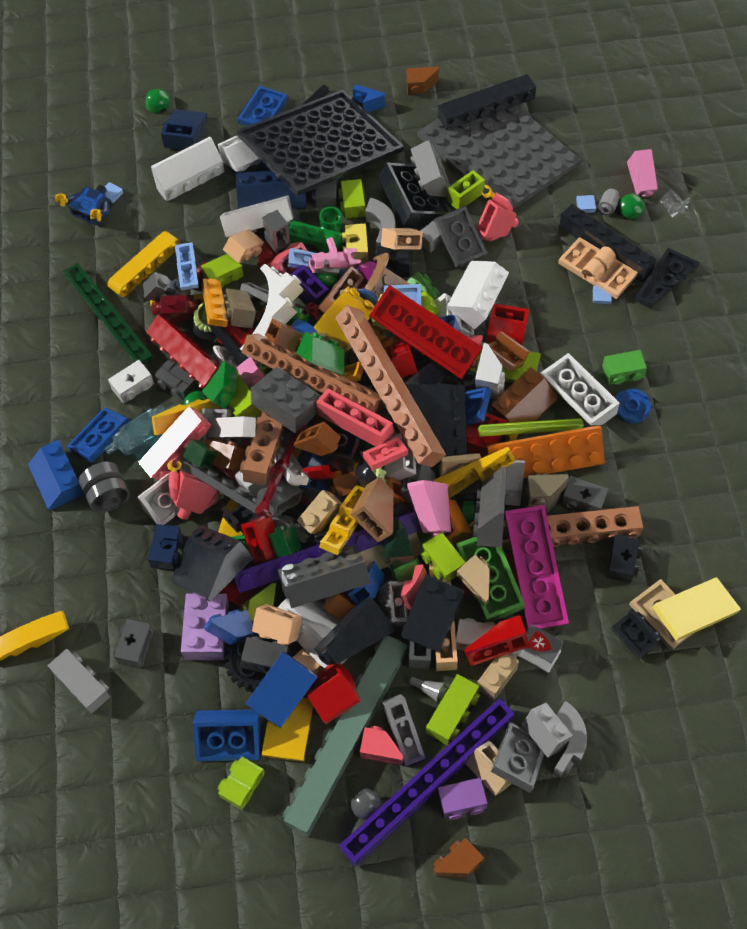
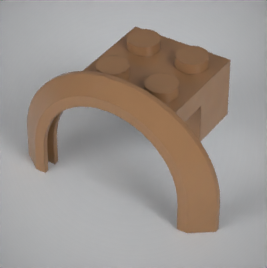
(382, 276)

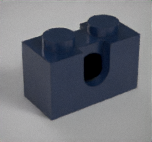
(163, 537)

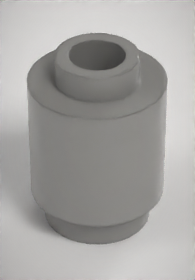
(609, 201)

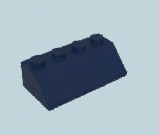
(262, 187)

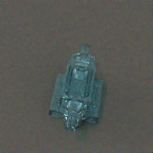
(137, 435)

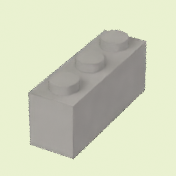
(79, 680)

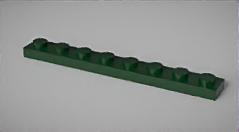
(107, 314)

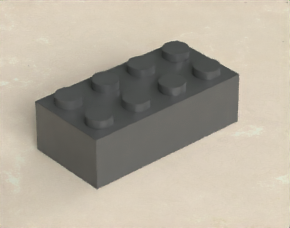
(323, 576)

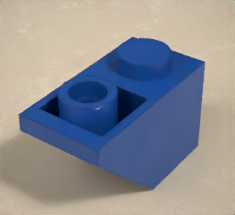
(370, 590)
(231, 627)

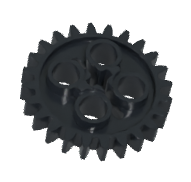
(237, 673)

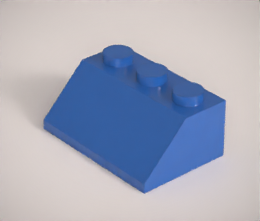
(55, 475)
(226, 735)

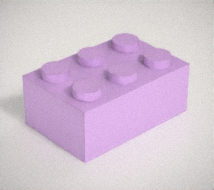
(197, 642)

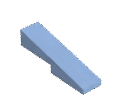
(186, 266)

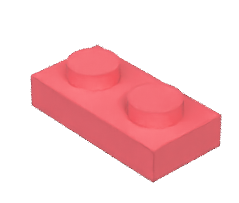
(385, 453)

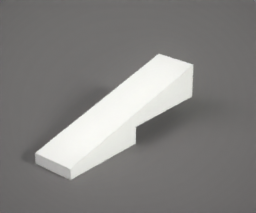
(232, 427)

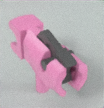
(333, 261)

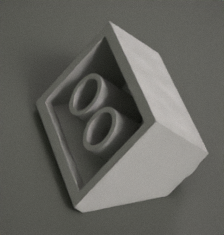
(430, 170)

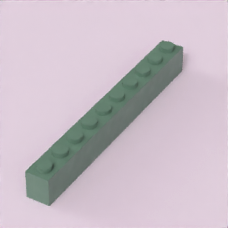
(345, 737)

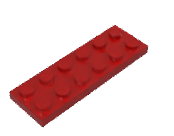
(425, 332)

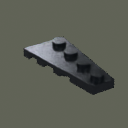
(666, 275)

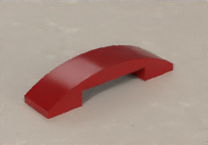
(323, 472)

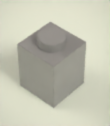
(431, 237)

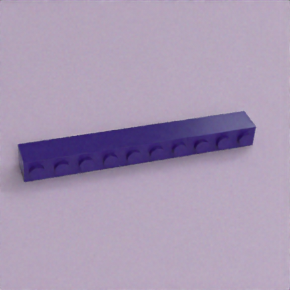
(265, 572)
(425, 783)

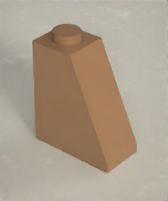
(375, 509)

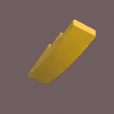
(165, 419)
(342, 525)
(32, 634)

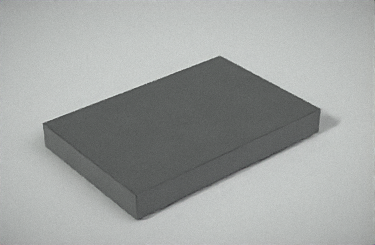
(460, 236)
(518, 758)

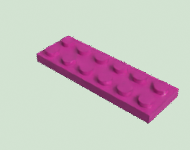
(536, 567)

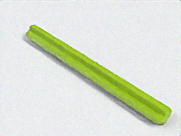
(530, 427)

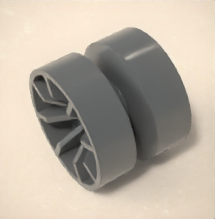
(104, 487)

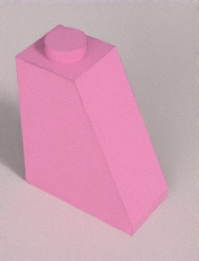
(643, 172)
(431, 506)

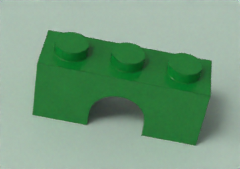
(313, 235)

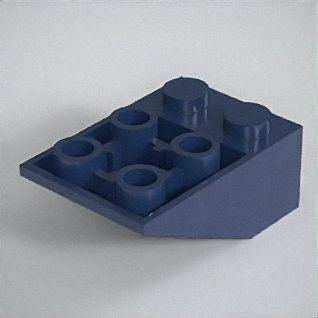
(183, 129)

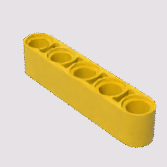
(143, 264)

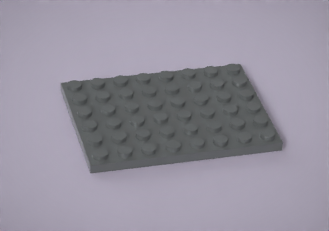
(505, 150)

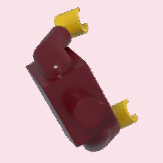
(177, 307)

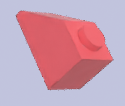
(379, 747)

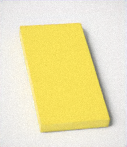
(696, 608)

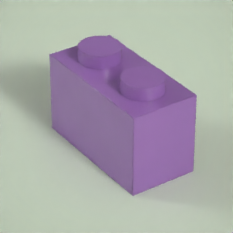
(462, 798)

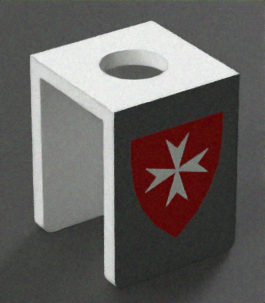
(543, 650)

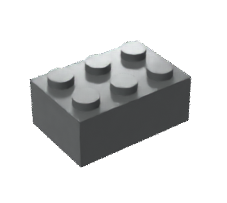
(285, 399)

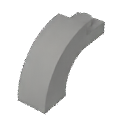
(379, 215)
(577, 744)

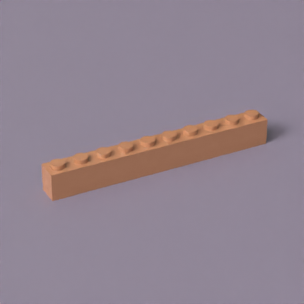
(390, 387)

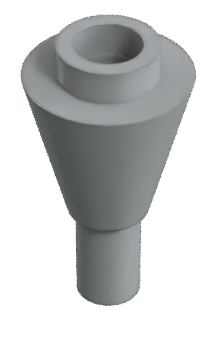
(435, 690)

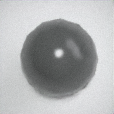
(365, 804)

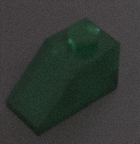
(397, 546)

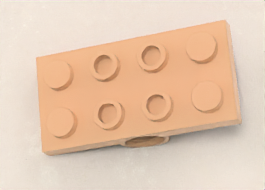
(598, 267)

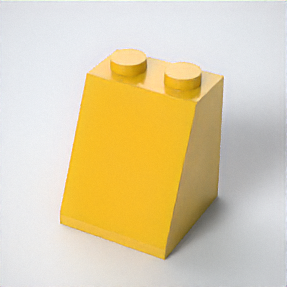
(329, 324)

